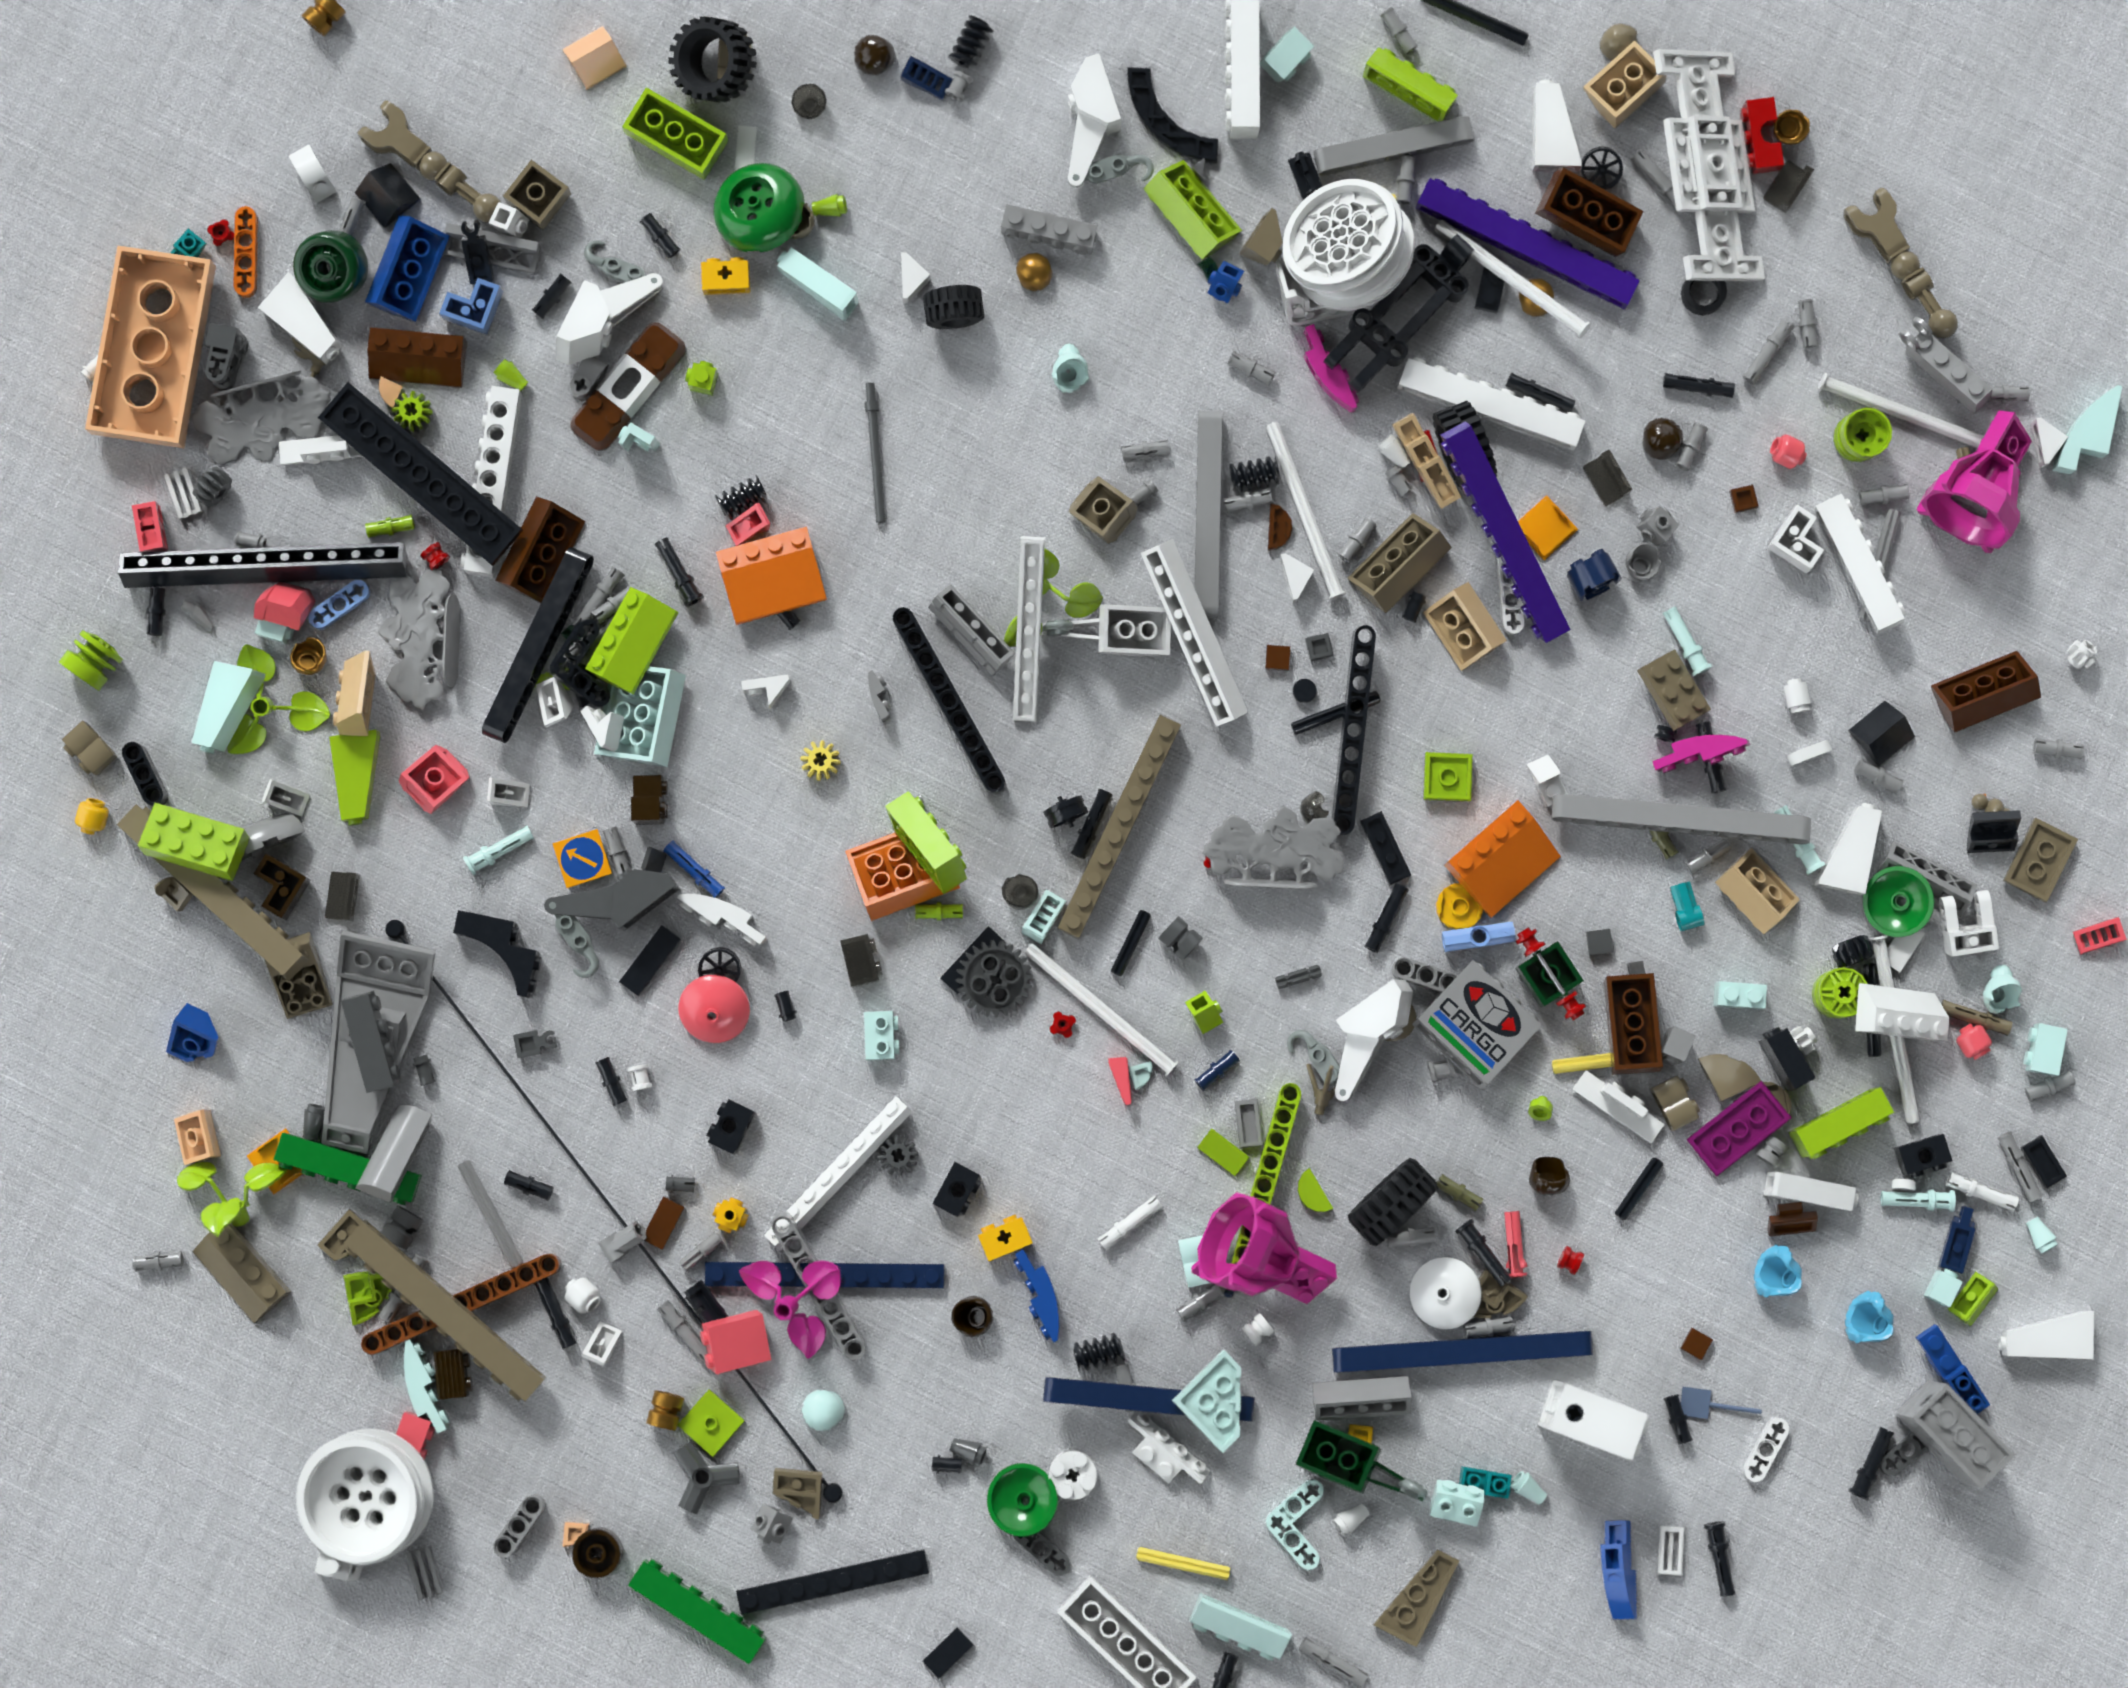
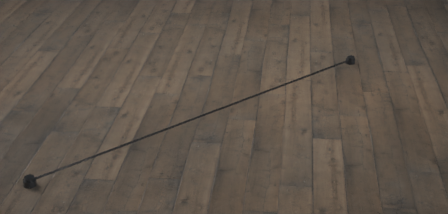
(396, 930)

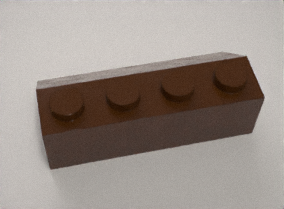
(416, 357)
(539, 549)
(1986, 691)

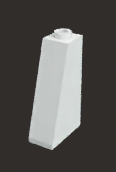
(1553, 135)
(297, 316)
(1852, 855)
(1810, 1191)
(2053, 1338)

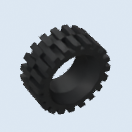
(689, 53)
(1453, 416)

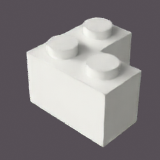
(1791, 541)

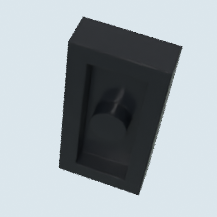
(1489, 292)

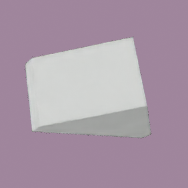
(913, 277)
(2046, 440)
(1296, 575)
(553, 701)
(508, 793)
(285, 798)
(602, 1344)

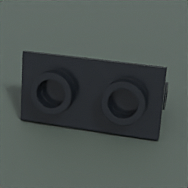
(1305, 174)
(701, 1296)

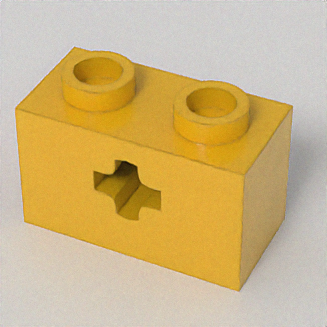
(736, 282)
(996, 1249)

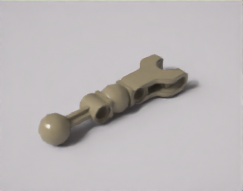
(431, 164)
(1904, 264)

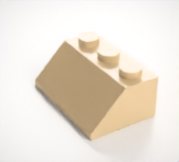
(1624, 84)
(1464, 626)
(355, 696)
(1757, 891)

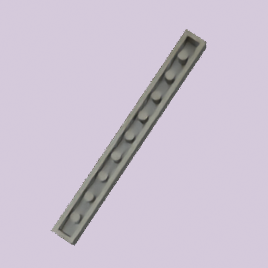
(1119, 827)
(227, 906)
(444, 1310)

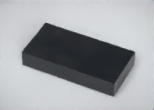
(2043, 1161)
(948, 1652)

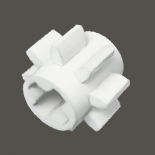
(2082, 654)
(1804, 1039)

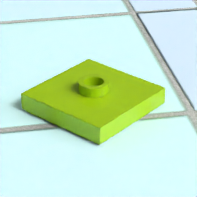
(1447, 776)
(711, 1422)

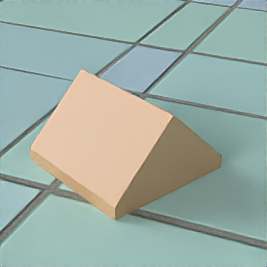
(594, 57)
(197, 1136)

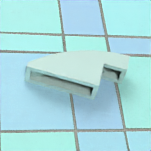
(2090, 432)

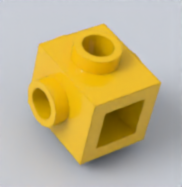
(740, 1216)

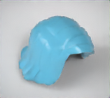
(1777, 1273)
(1869, 1319)

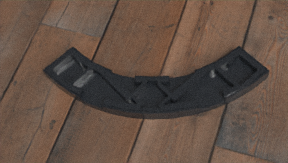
(1161, 125)

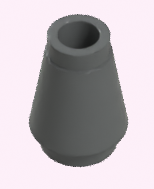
(313, 1121)
(969, 1451)

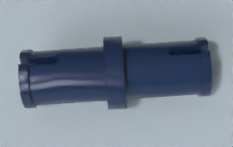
(1217, 1070)

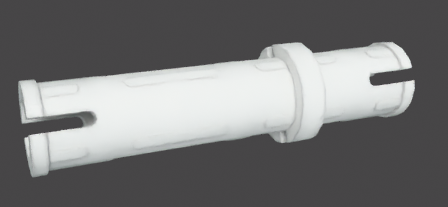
(1973, 1188)
(1132, 1221)

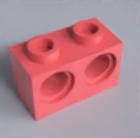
(150, 527)

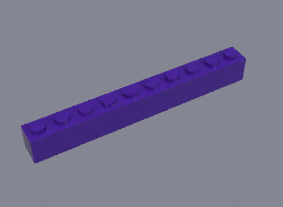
(1527, 243)
(1504, 531)

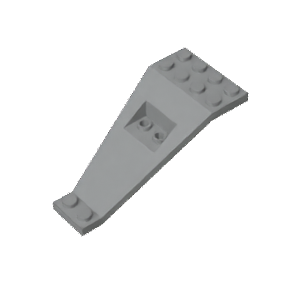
(403, 982)

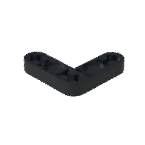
(573, 670)

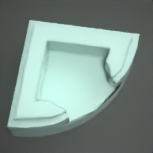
(1140, 1074)

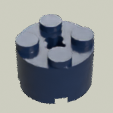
(1593, 575)

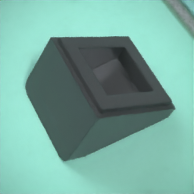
(653, 860)

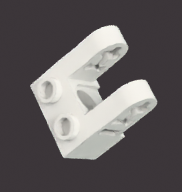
(1969, 938)

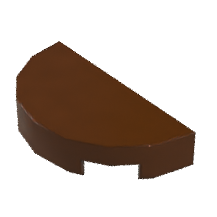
(1279, 527)

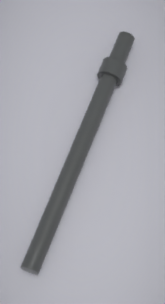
(872, 408)

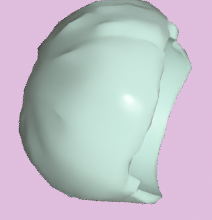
(823, 1409)

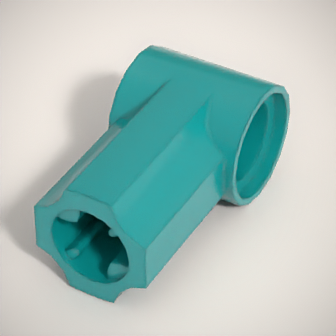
(1687, 911)

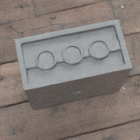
(1955, 1434)

